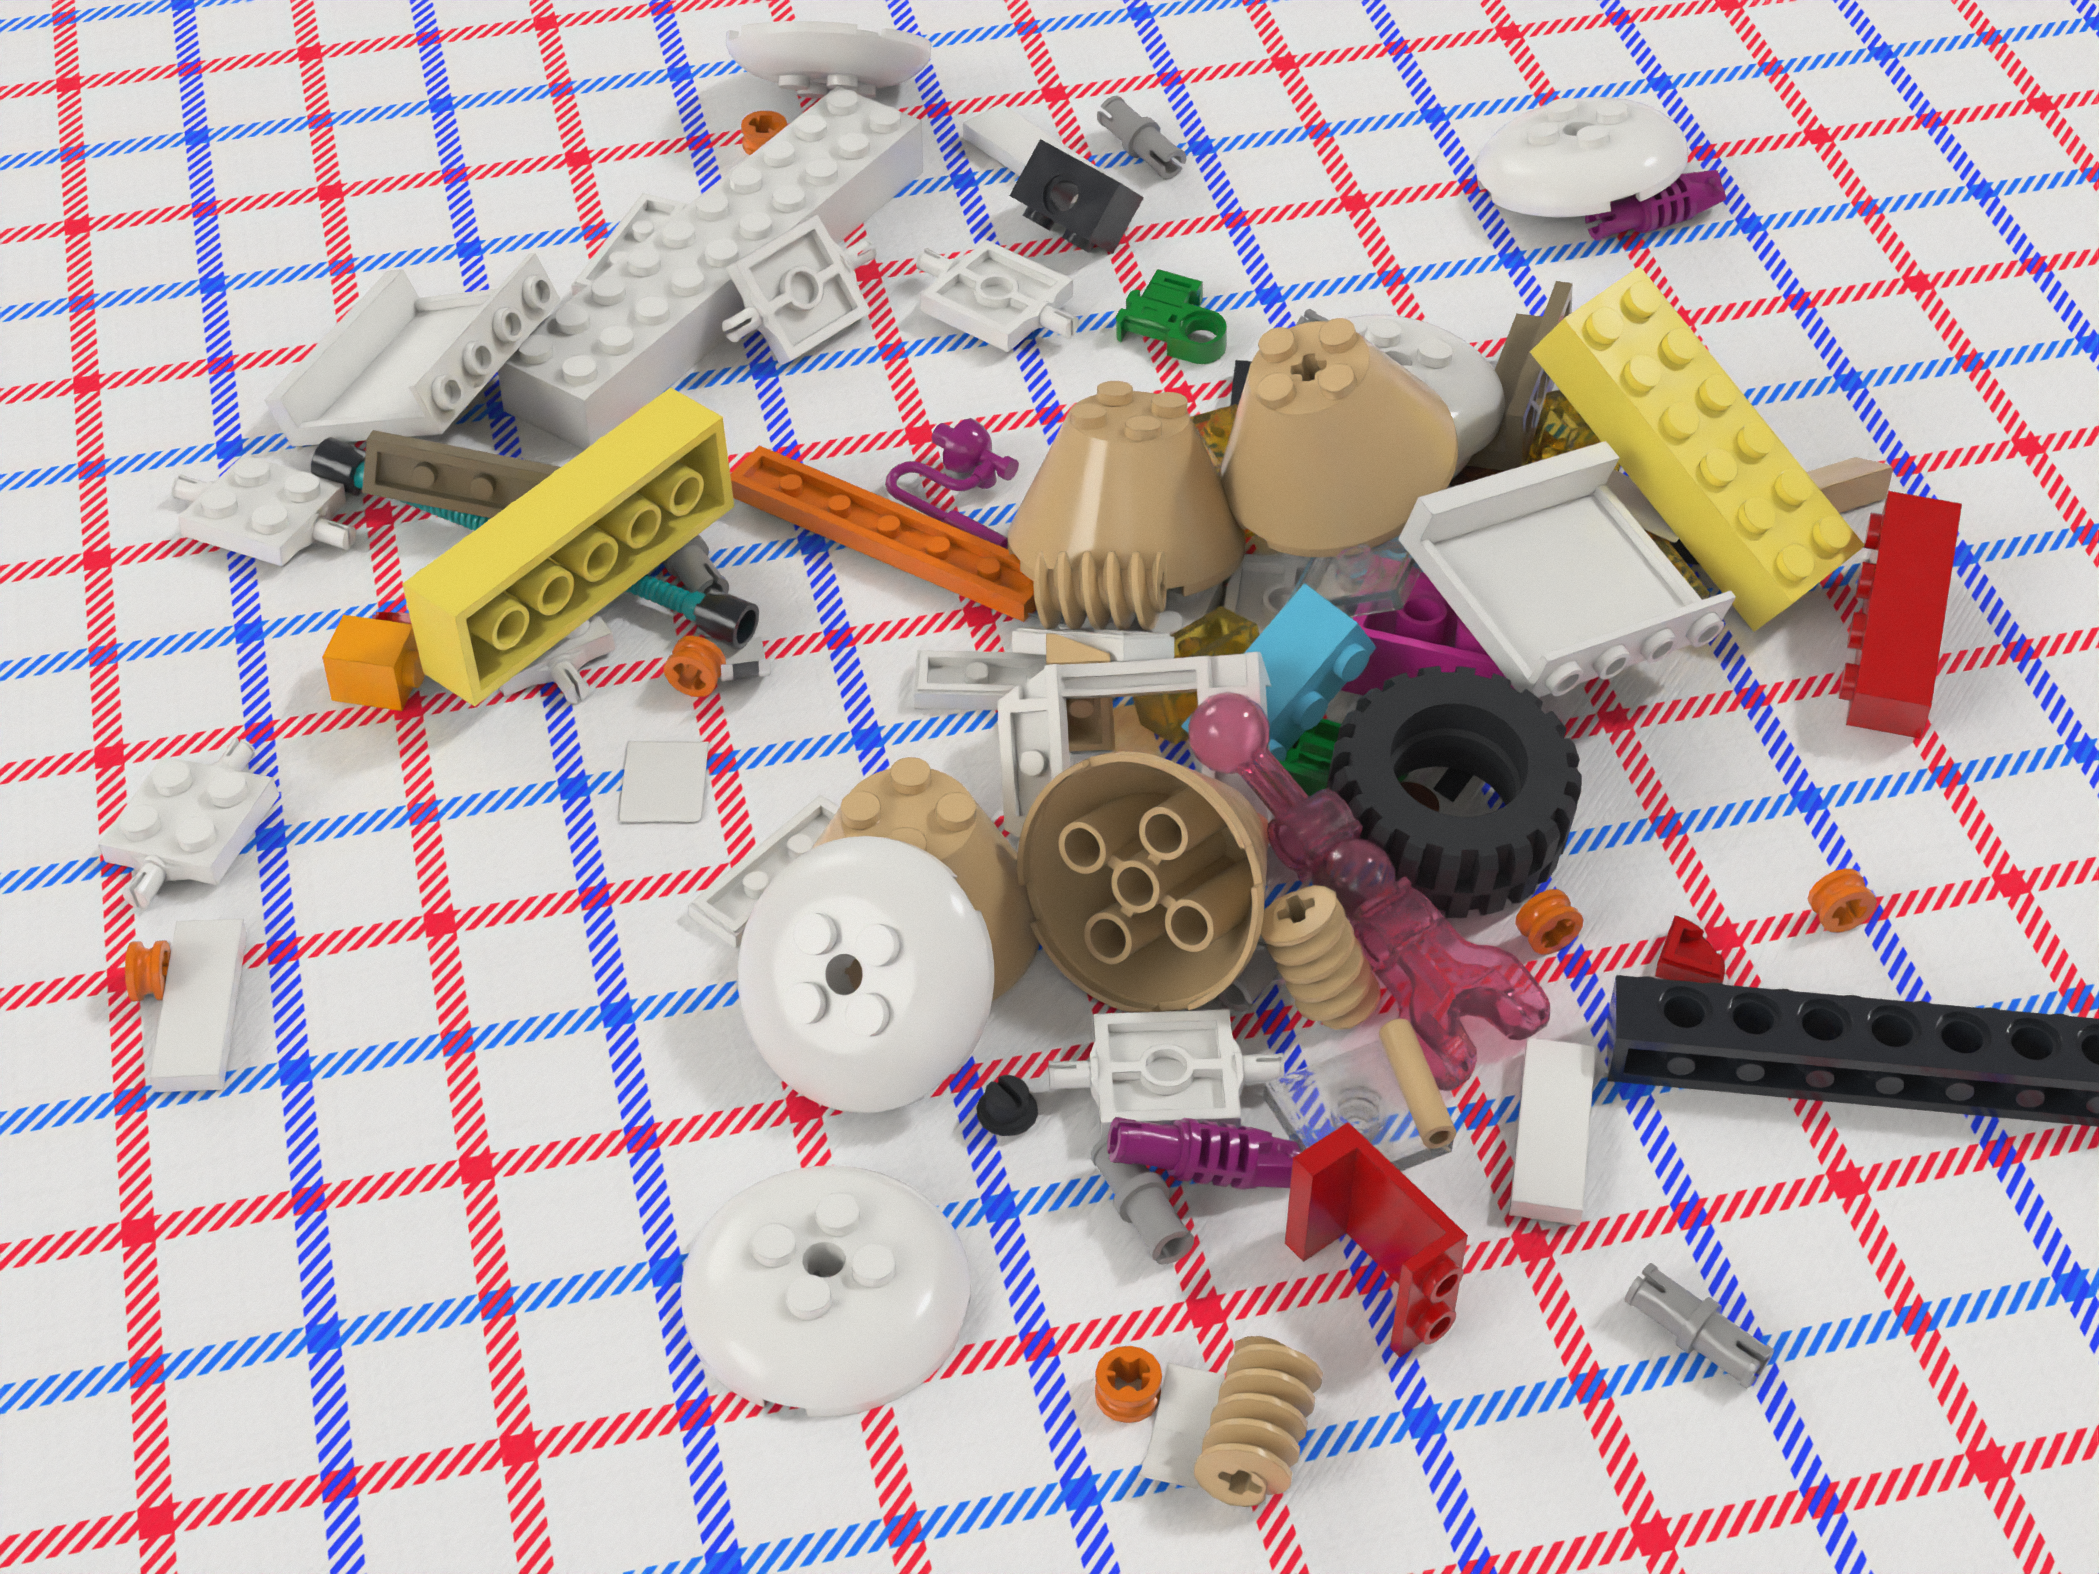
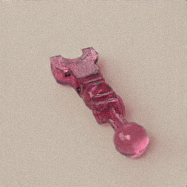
(1401, 932)

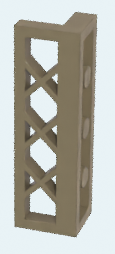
(1523, 384)
(446, 474)

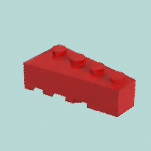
(1901, 614)

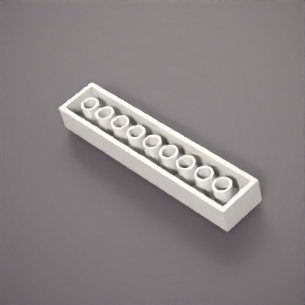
(668, 296)

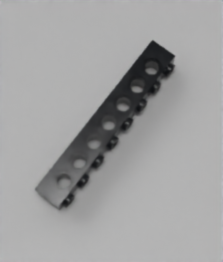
(1854, 1050)

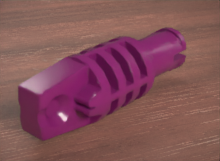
(1675, 204)
(1205, 1152)

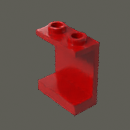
(1356, 1191)

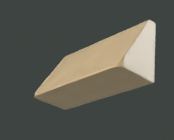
(1853, 482)
(1088, 719)

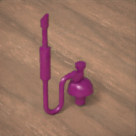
(965, 452)

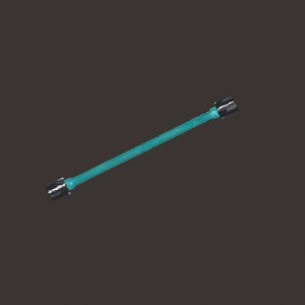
(715, 614)

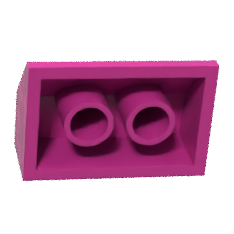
(1419, 637)

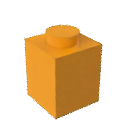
(372, 663)

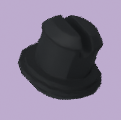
(1007, 1107)

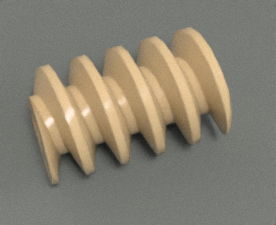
(1100, 591)
(1320, 958)
(1257, 1422)

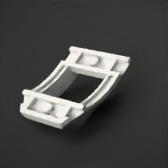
(1036, 725)

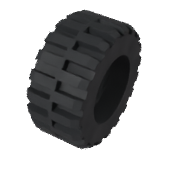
(1469, 727)

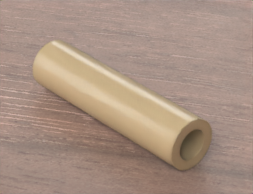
(1417, 1083)

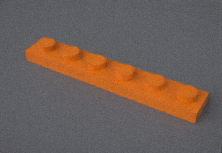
(885, 531)

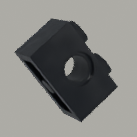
(1102, 204)

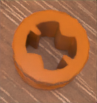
(760, 128)
(694, 666)
(1842, 900)
(1549, 921)
(146, 969)
(1127, 1403)

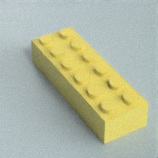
(1696, 448)
(569, 546)

